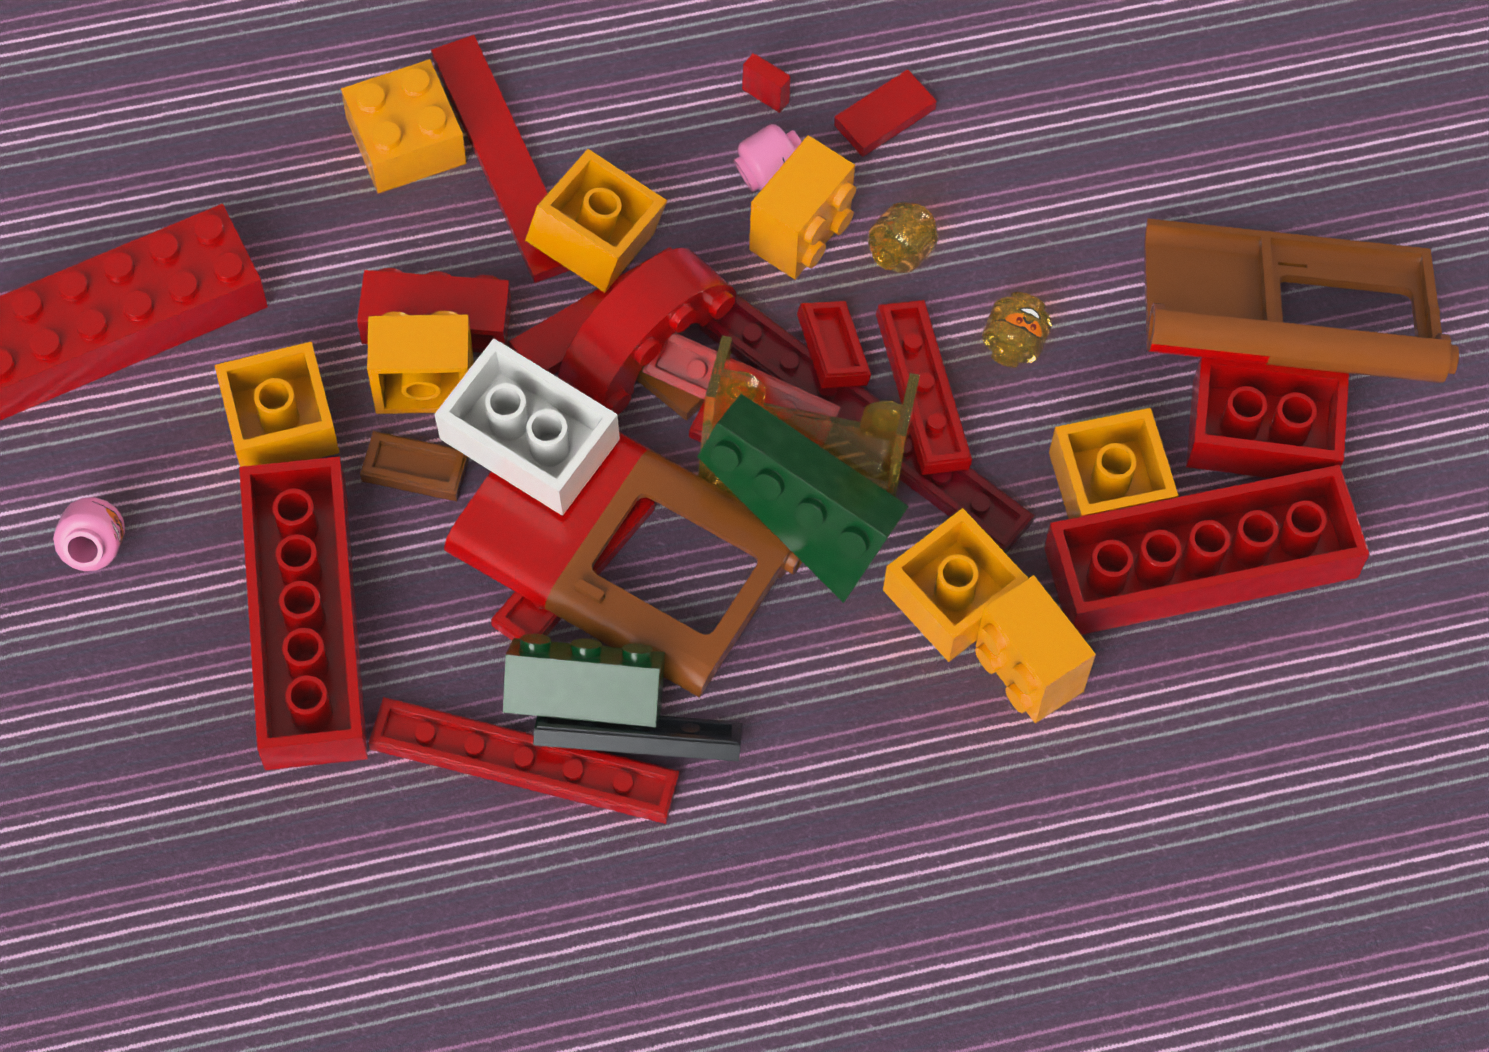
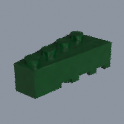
(802, 493)

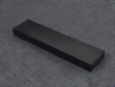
(670, 737)

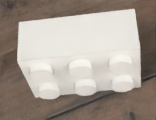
(527, 426)

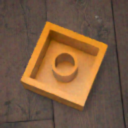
(404, 126)
(802, 208)
(595, 220)
(416, 359)
(277, 407)
(1111, 463)
(949, 581)
(1033, 650)

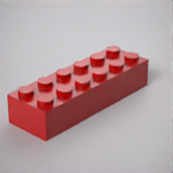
(123, 308)
(1206, 550)
(302, 614)

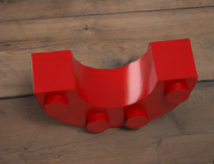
(636, 320)

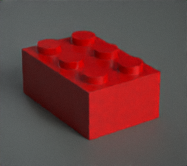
(1266, 418)

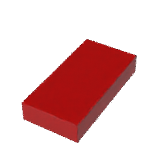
(885, 112)
(833, 344)

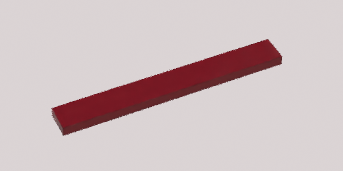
(778, 353)

